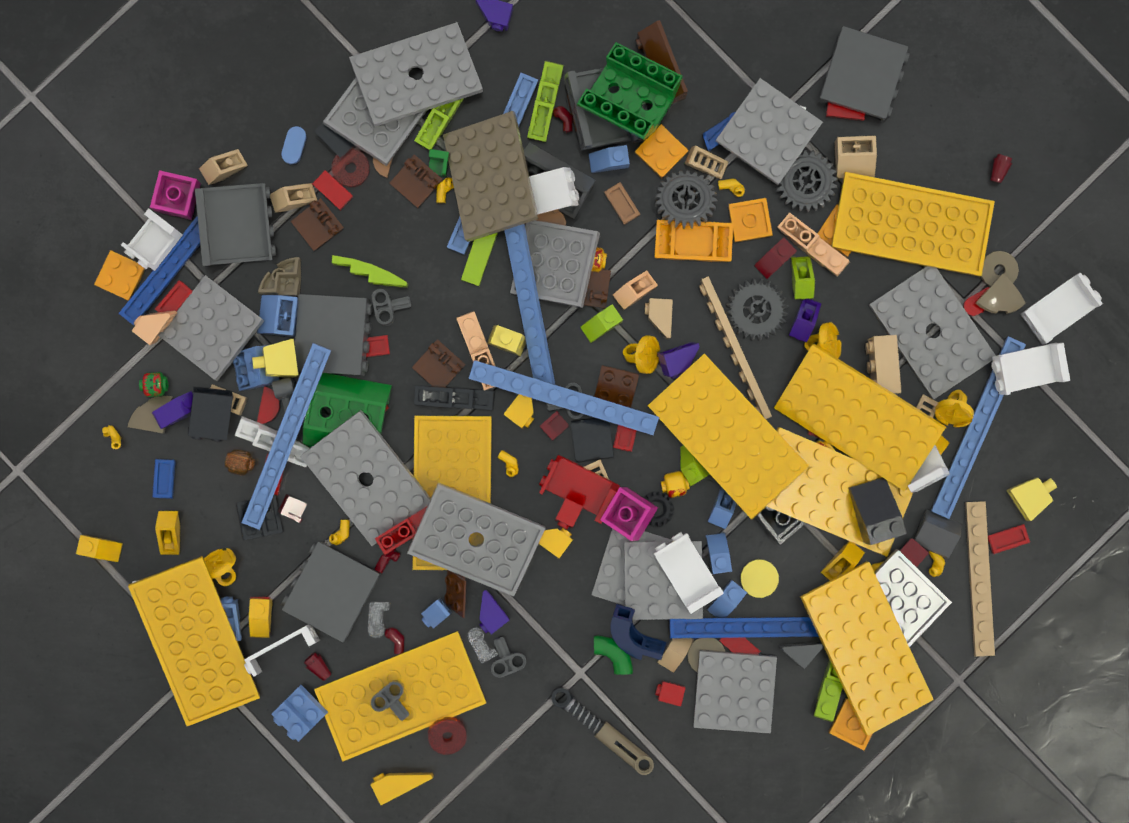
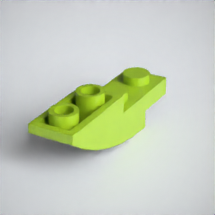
(828, 695)

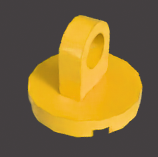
(826, 339)
(645, 355)
(954, 410)
(219, 563)

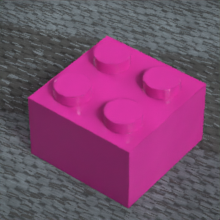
(175, 195)
(629, 513)

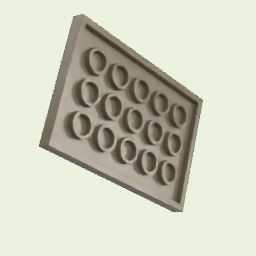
(490, 176)

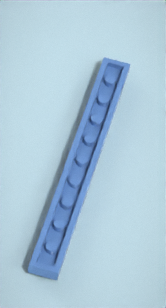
(517, 103)
(529, 304)
(563, 397)
(286, 436)
(972, 440)

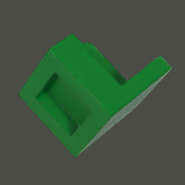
(439, 162)

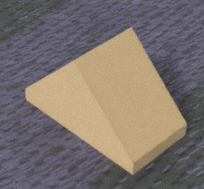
(675, 653)

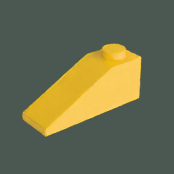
(395, 784)

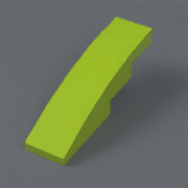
(545, 101)
(436, 124)
(478, 259)
(376, 275)

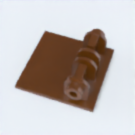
(416, 181)
(317, 224)
(598, 289)
(438, 365)
(616, 385)
(455, 592)

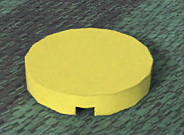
(759, 578)

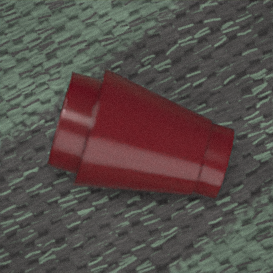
(1000, 167)
(317, 666)

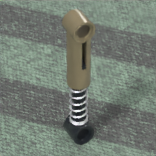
(604, 732)

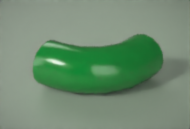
(607, 647)

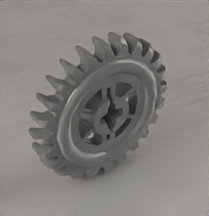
(807, 200)
(680, 214)
(744, 323)

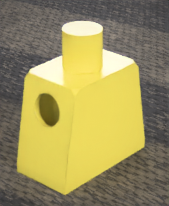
(507, 340)
(278, 360)
(1032, 497)

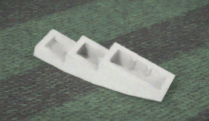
(264, 436)

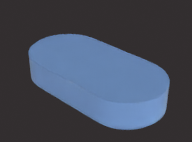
(294, 145)

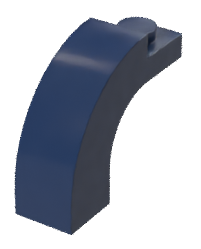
(630, 639)

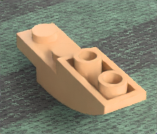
(813, 245)
(475, 340)

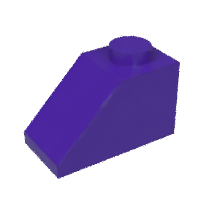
(496, 13)
(805, 319)
(677, 359)
(174, 410)
(491, 614)

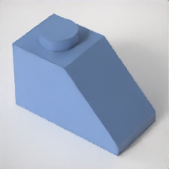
(609, 159)
(722, 509)
(718, 553)
(727, 602)
(435, 613)

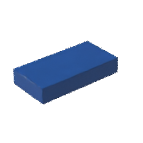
(164, 478)

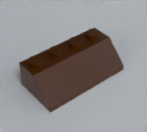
(656, 48)

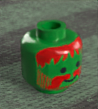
(154, 384)

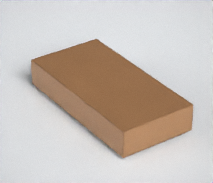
(622, 203)

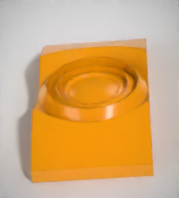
(705, 243)

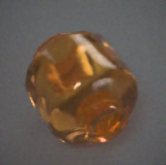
(239, 462)

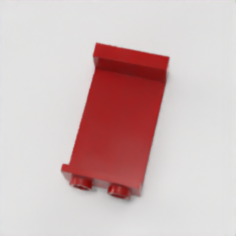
(579, 485)

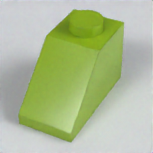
(802, 277)
(601, 323)
(691, 467)

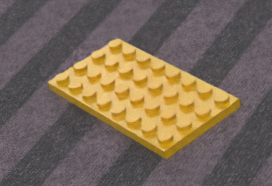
(912, 224)
(859, 417)
(728, 436)
(456, 455)
(823, 495)
(194, 641)
(867, 648)
(436, 686)

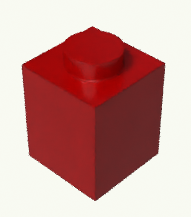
(568, 514)
(670, 693)

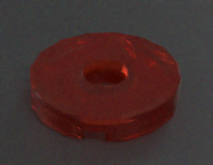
(358, 176)
(450, 745)

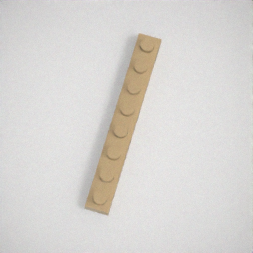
(731, 341)
(979, 578)

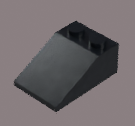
(876, 511)
(778, 524)

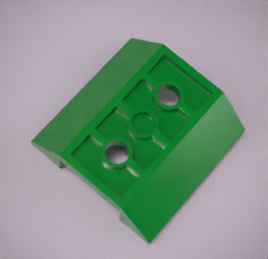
(638, 83)
(345, 398)

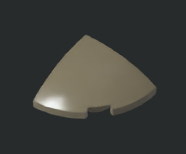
(283, 280)
(1001, 297)
(143, 417)

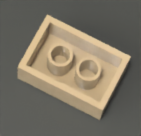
(884, 362)

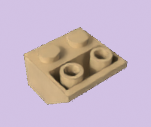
(855, 155)

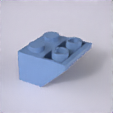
(278, 315)
(248, 377)

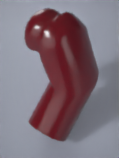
(562, 113)
(384, 559)
(397, 638)

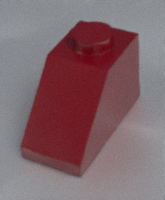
(775, 258)

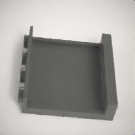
(864, 73)
(590, 128)
(234, 224)
(337, 325)
(330, 591)

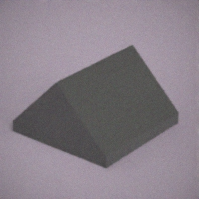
(938, 534)
(802, 652)

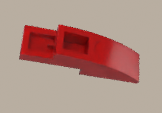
(400, 533)

